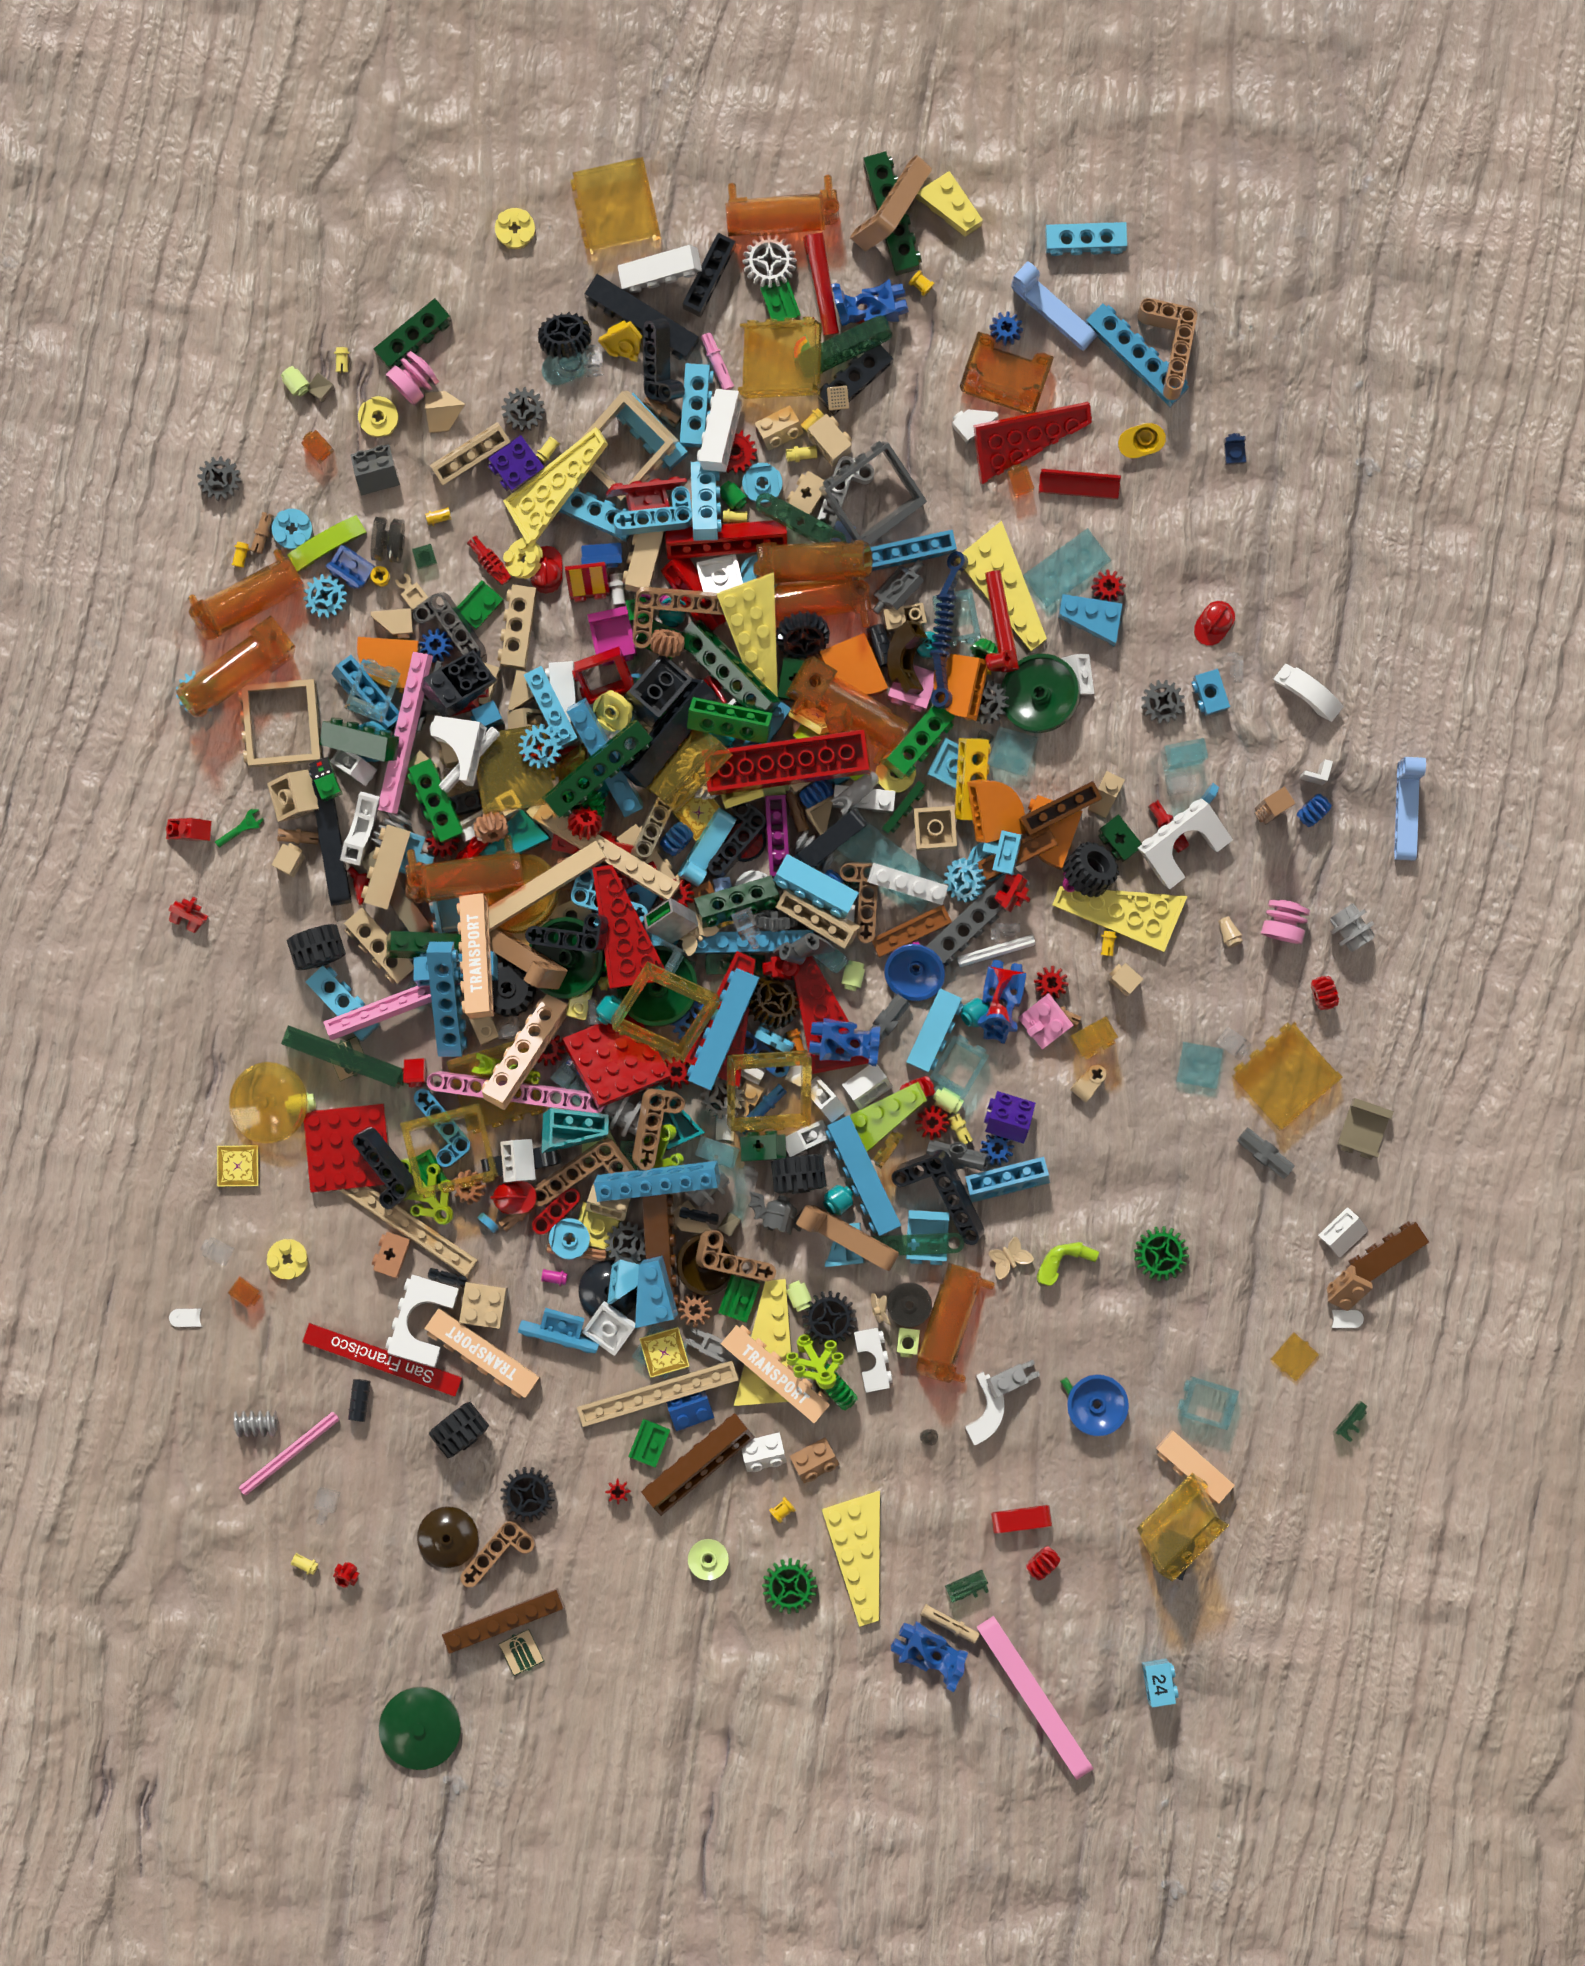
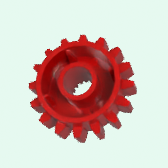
(743, 459)

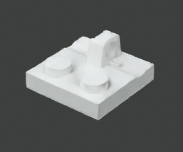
(719, 573)
(609, 1328)

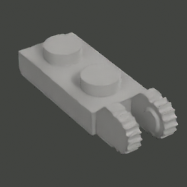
(712, 1347)
(1010, 1379)

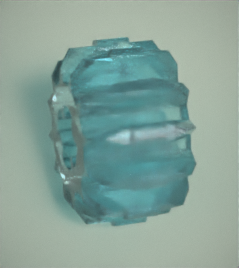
(833, 960)

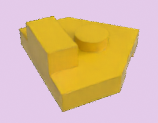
(622, 341)

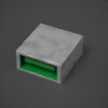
(670, 921)

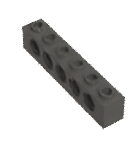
(965, 919)

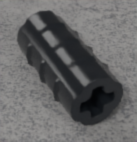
(879, 643)
(359, 1400)

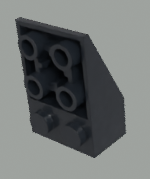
(457, 684)

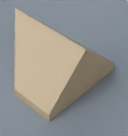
(441, 410)
(820, 814)

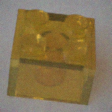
(1093, 1037)

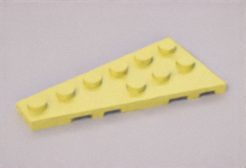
(545, 493)
(996, 553)
(751, 620)
(1132, 914)
(773, 1329)
(855, 1537)

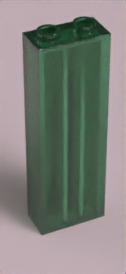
(343, 1056)

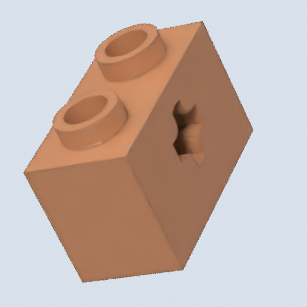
(400, 1247)

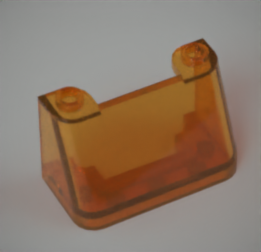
(1005, 376)

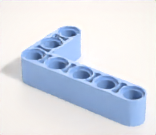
(1028, 287)
(1407, 806)

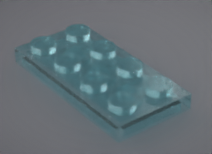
(1067, 568)
(888, 854)

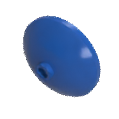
(912, 982)
(1112, 1407)

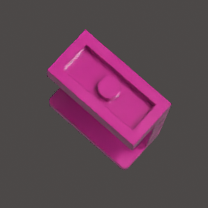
(610, 630)

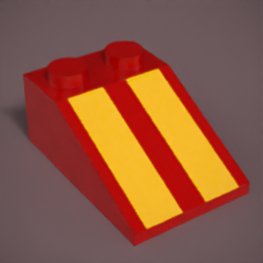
(587, 581)

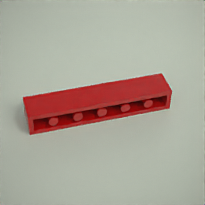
(733, 539)

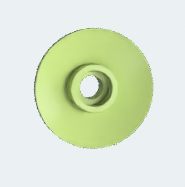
(706, 1570)

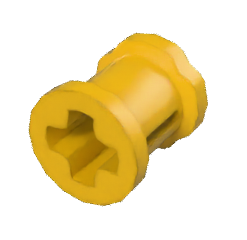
(921, 283)
(374, 574)
(782, 1509)

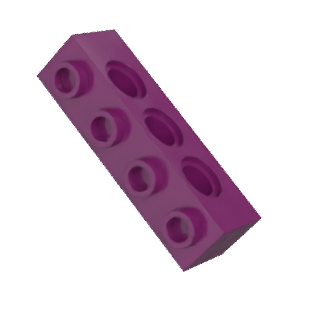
(776, 831)

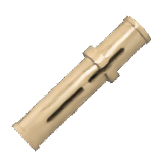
(950, 1624)

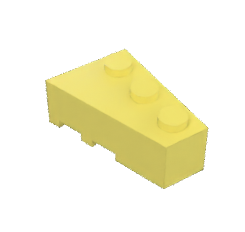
(950, 203)

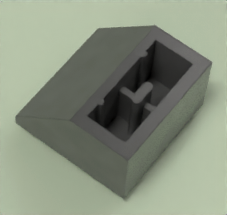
(375, 469)

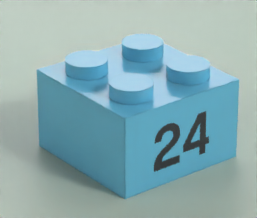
(1159, 1682)

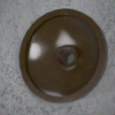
(699, 1279)
(462, 1535)

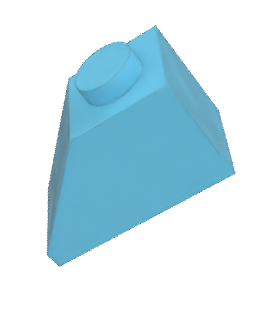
(622, 1280)

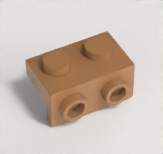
(1348, 1289)
(814, 1460)

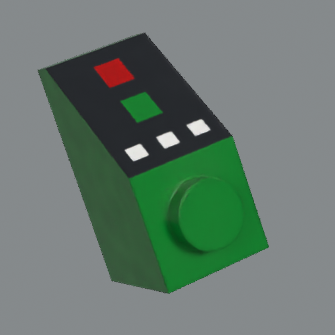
(325, 779)

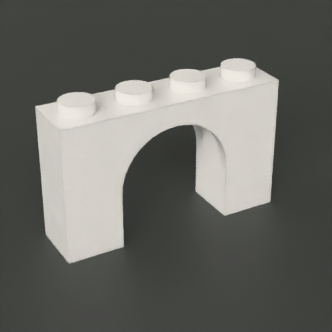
(1158, 848)
(418, 1292)

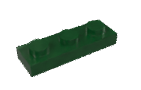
(904, 808)

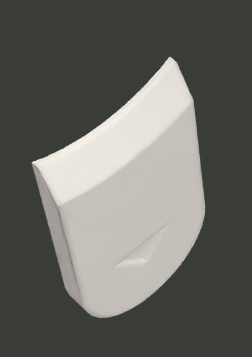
(722, 1130)
(185, 1318)
(1347, 1319)

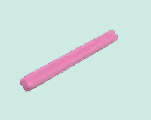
(289, 1453)

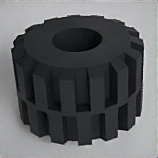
(316, 947)
(519, 998)
(798, 1174)
(459, 1430)

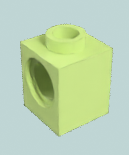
(912, 1333)

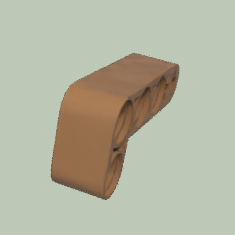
(863, 902)
(654, 1128)
(736, 1262)
(493, 1555)

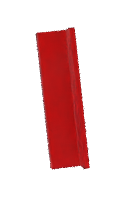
(1079, 484)
(685, 576)

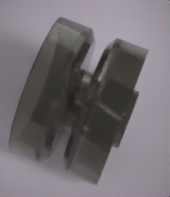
(388, 540)
(897, 1304)

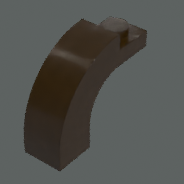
(901, 655)

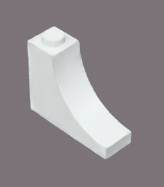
(465, 738)

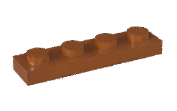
(1029, 848)
(911, 930)

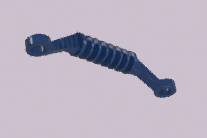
(940, 655)

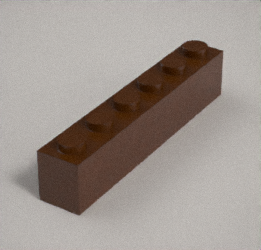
(658, 1234)
(697, 1464)
(503, 1620)

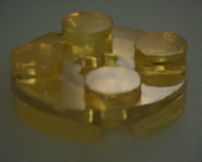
(883, 1154)

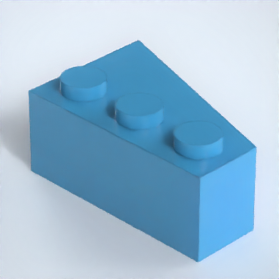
(1092, 615)
(654, 1294)

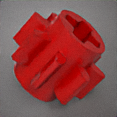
(622, 1487)
(346, 1574)

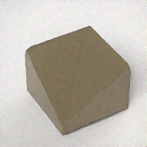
(320, 387)
(729, 1224)

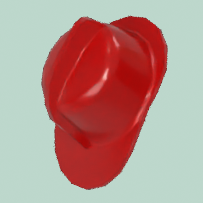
(550, 572)
(1214, 623)
(514, 1197)

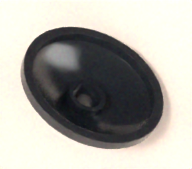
(592, 1290)

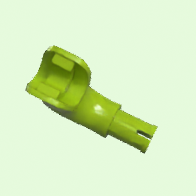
(488, 1063)
(1047, 1272)

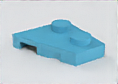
(842, 1256)

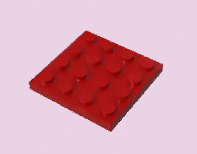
(614, 1063)
(330, 1148)

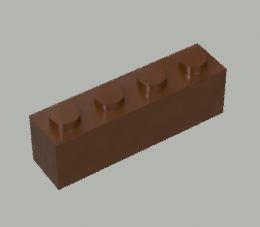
(1060, 808)
(1390, 1252)

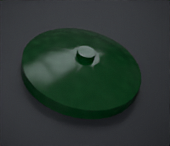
(1041, 693)
(582, 966)
(660, 1005)
(419, 1728)

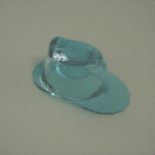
(562, 371)

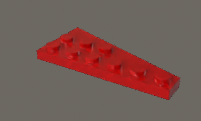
(1020, 437)
(627, 940)
(815, 1004)
(737, 1047)

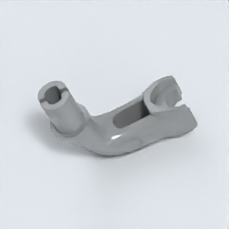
(856, 791)

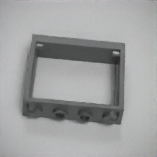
(893, 518)

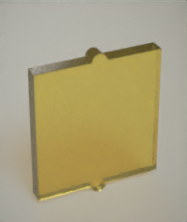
(1294, 1356)

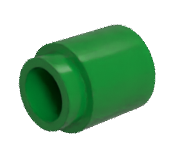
(733, 496)

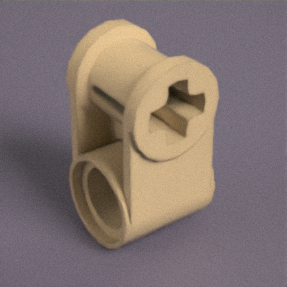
(1086, 1085)

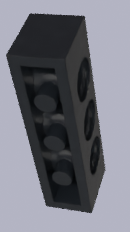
(708, 278)
(867, 375)

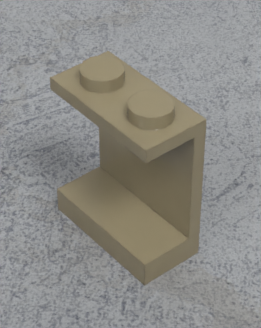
(1364, 1128)

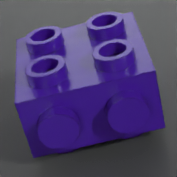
(515, 464)
(1009, 1117)

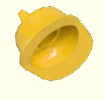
(1141, 440)

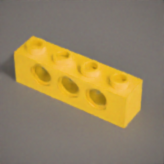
(966, 769)

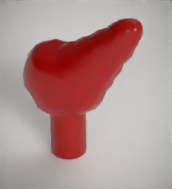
(359, 882)

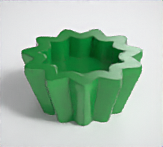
(983, 647)

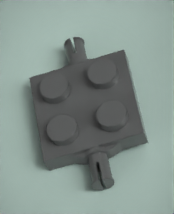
(898, 587)

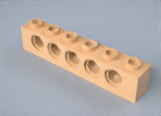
(502, 1095)

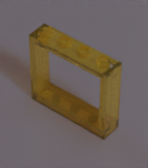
(677, 984)
(767, 1060)
(441, 1118)

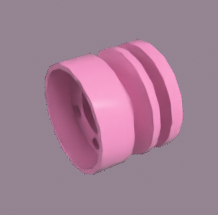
(412, 378)
(1285, 921)

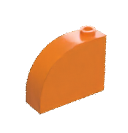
(390, 653)
(856, 665)
(966, 683)
(994, 809)
(1062, 831)

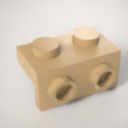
(779, 427)

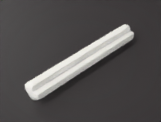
(453, 777)
(996, 950)

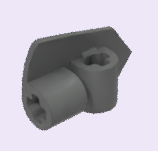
(804, 947)

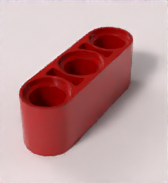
(549, 1218)
(1021, 1519)

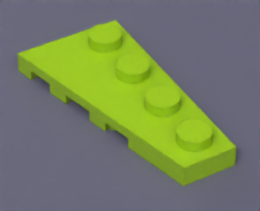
(882, 1117)

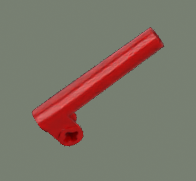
(816, 250)
(1006, 657)

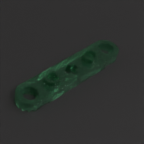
(788, 515)
(928, 1243)

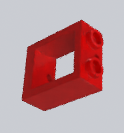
(619, 686)

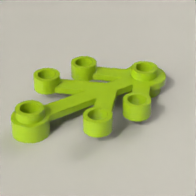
(667, 1133)
(437, 1206)
(824, 1378)

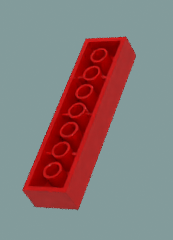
(792, 762)

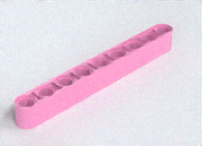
(526, 1088)
(1035, 1698)

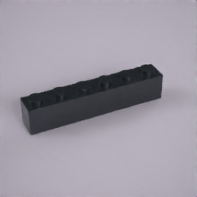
(628, 308)
(666, 735)

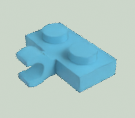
(416, 843)
(1005, 852)

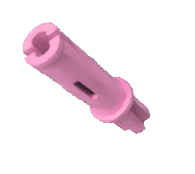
(717, 361)

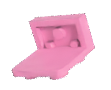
(916, 702)

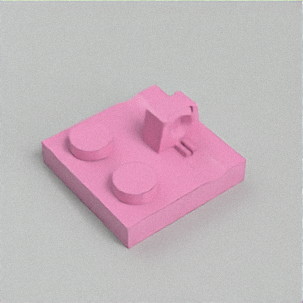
(1045, 1021)

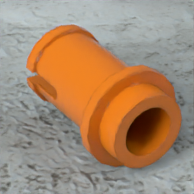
(794, 1036)

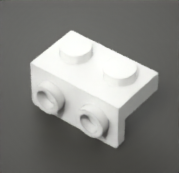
(764, 1453)

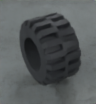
(1091, 869)

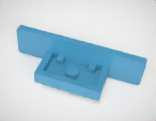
(560, 1329)

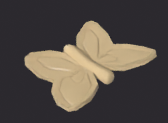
(690, 939)
(1008, 1256)
(879, 1308)

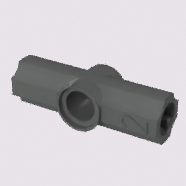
(888, 1018)
(1265, 1153)
(961, 1156)

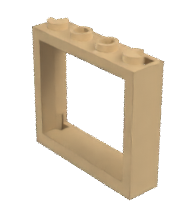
(655, 462)
(247, 736)

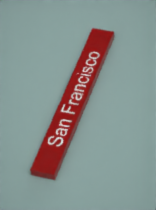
(381, 1360)

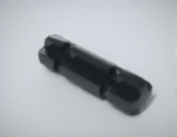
(698, 1215)
(447, 1277)

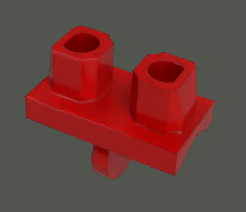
(1016, 893)
(189, 911)
(780, 968)

